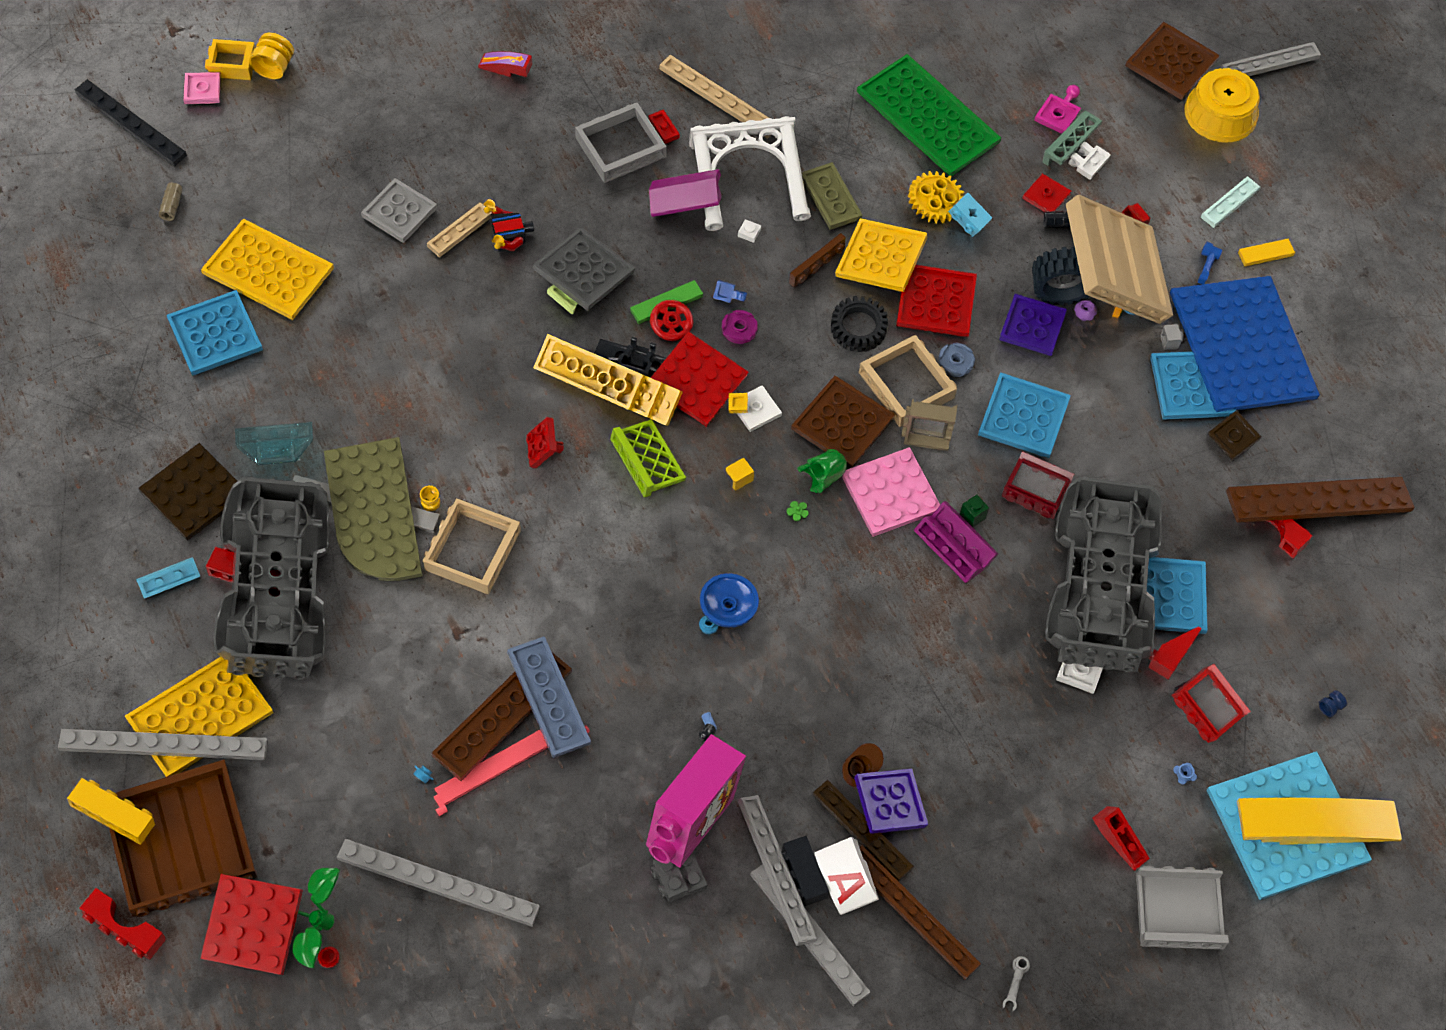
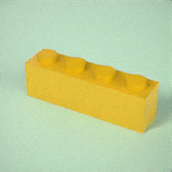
(111, 811)

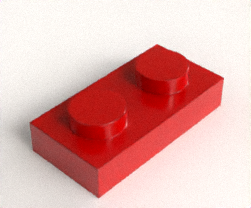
(664, 126)

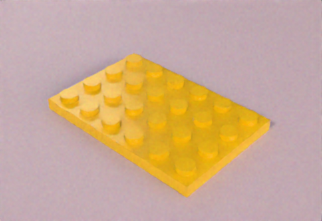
(267, 269)
(201, 704)

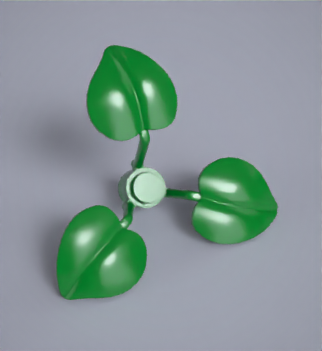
(308, 944)

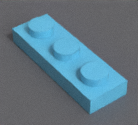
(168, 577)

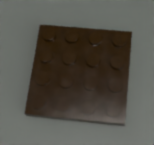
(190, 491)

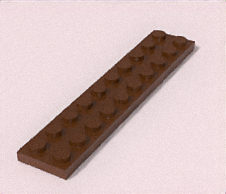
(1319, 499)

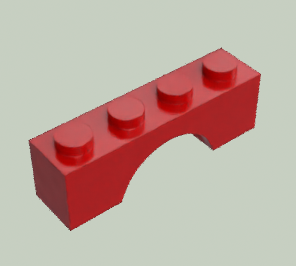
(1292, 535)
(142, 938)

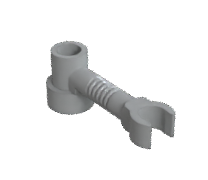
(1016, 980)

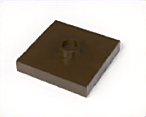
(1234, 435)

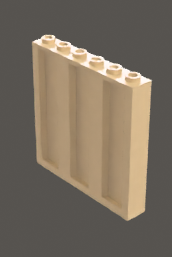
(1118, 259)

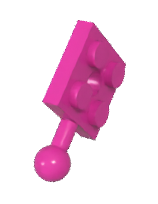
(1064, 107)

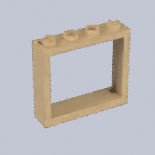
(884, 394)
(446, 526)

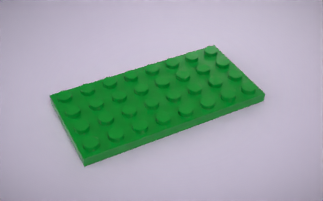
(928, 115)

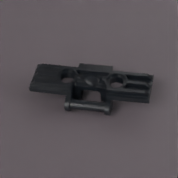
(633, 355)

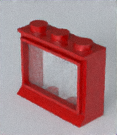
(1210, 703)

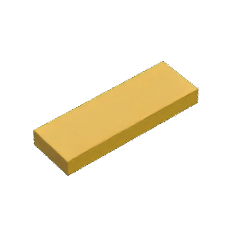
(1266, 252)

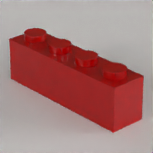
(221, 566)

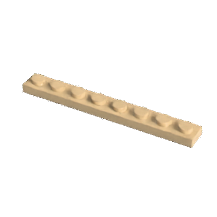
(710, 90)

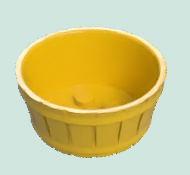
(1219, 115)

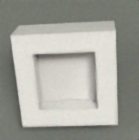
(749, 230)

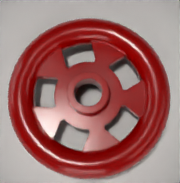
(671, 335)

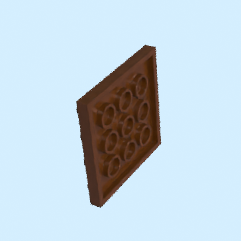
(1172, 60)
(843, 421)

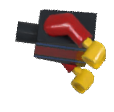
(507, 227)

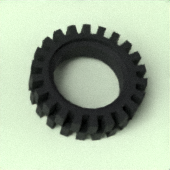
(863, 306)

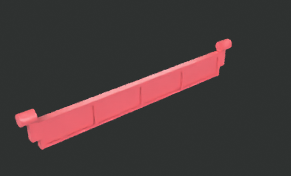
(490, 769)

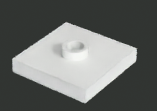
(760, 409)

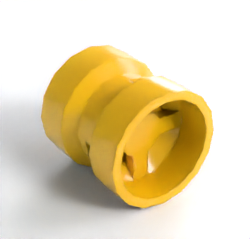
(430, 498)

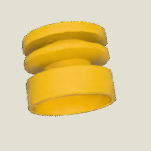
(271, 55)

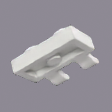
(1092, 163)

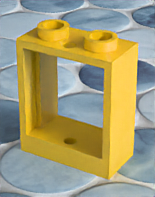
(230, 71)

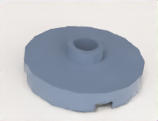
(958, 352)

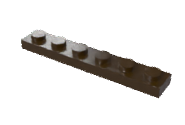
(857, 826)

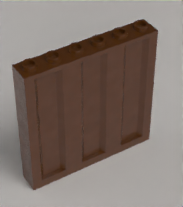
(192, 841)

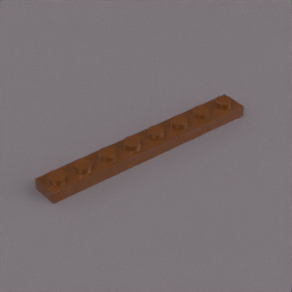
(920, 918)

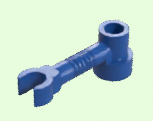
(1211, 253)

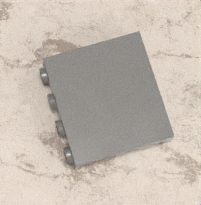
(1180, 908)

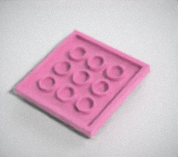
(891, 491)

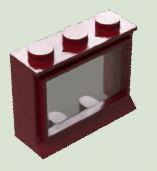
(1037, 485)

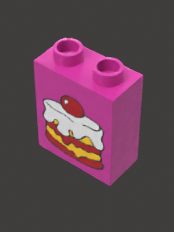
(694, 801)

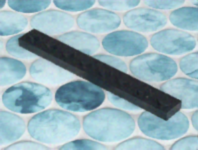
(130, 122)

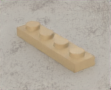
(459, 230)

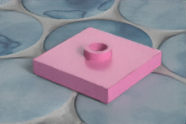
(202, 88)

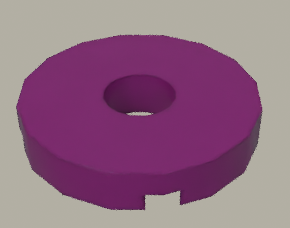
(736, 335)

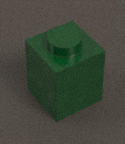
(974, 510)

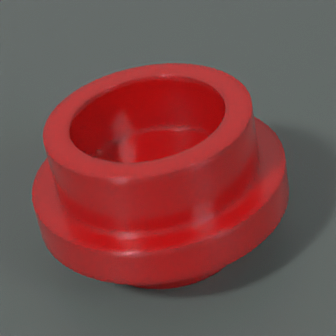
(328, 957)

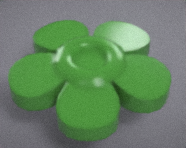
(797, 511)

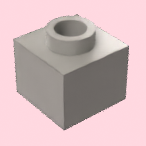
(1171, 337)

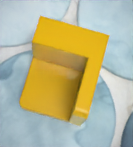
(740, 473)

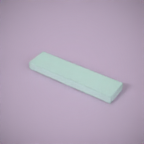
(1230, 202)

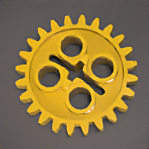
(925, 193)

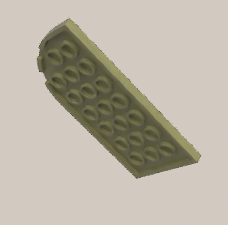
(373, 509)

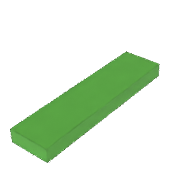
(685, 294)

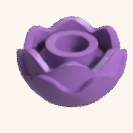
(1089, 313)

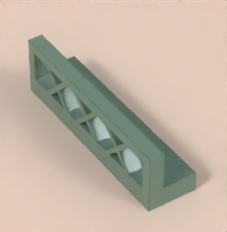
(1069, 135)

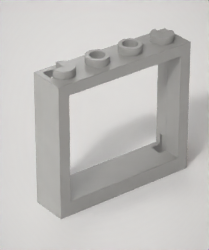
(630, 162)

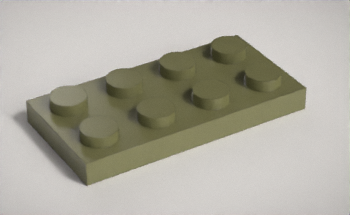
(831, 196)

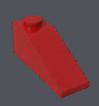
(1172, 652)
(1121, 836)

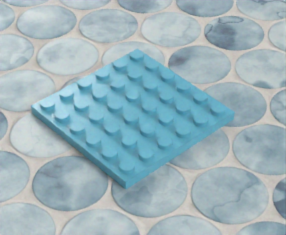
(1284, 867)

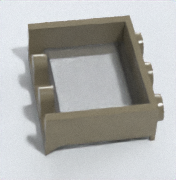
(929, 425)

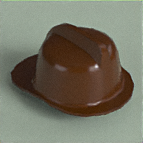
(864, 759)

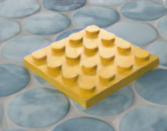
(881, 255)

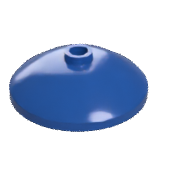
(732, 591)

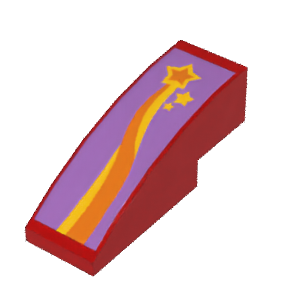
(506, 63)

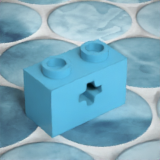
(970, 214)

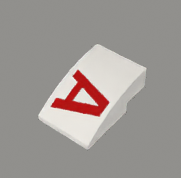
(846, 875)

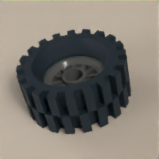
(1058, 277)

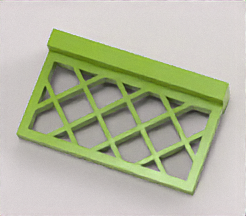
(632, 459)

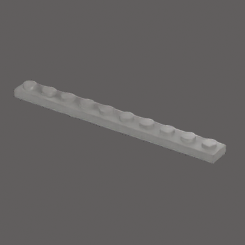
(163, 744)
(438, 882)

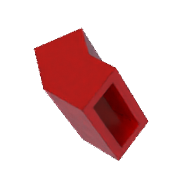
(1136, 212)

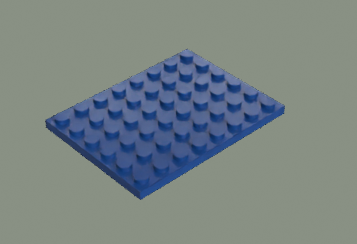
(1244, 344)

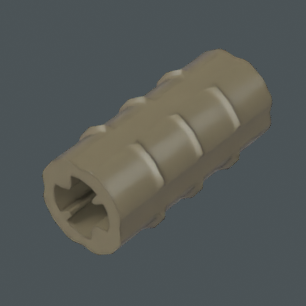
(170, 201)

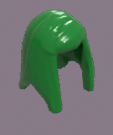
(824, 469)

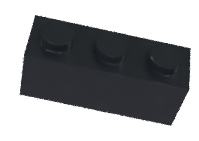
(805, 870)

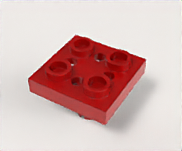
(542, 443)

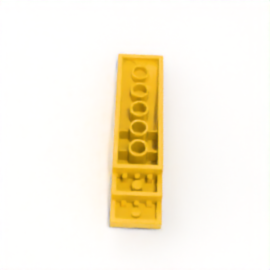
(608, 380)
(1318, 820)

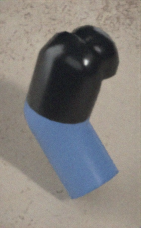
(709, 728)

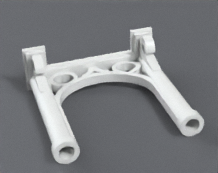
(783, 129)

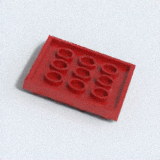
(938, 301)
(702, 376)
(251, 924)

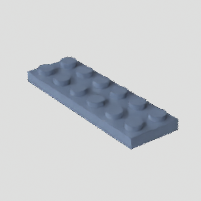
(548, 697)

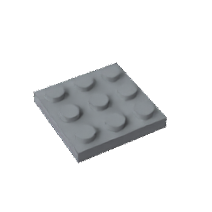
(399, 210)

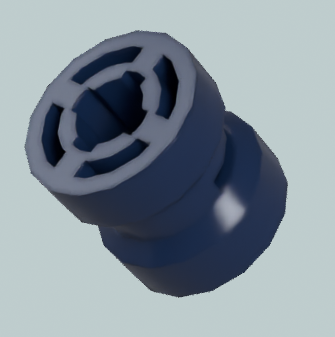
(1334, 702)

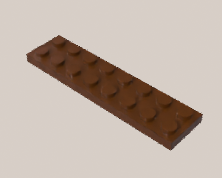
(487, 726)

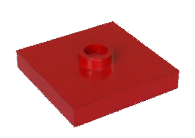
(1046, 194)

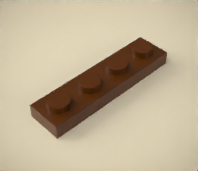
(813, 263)

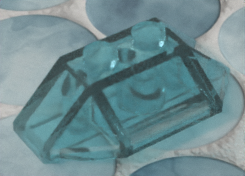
(274, 442)

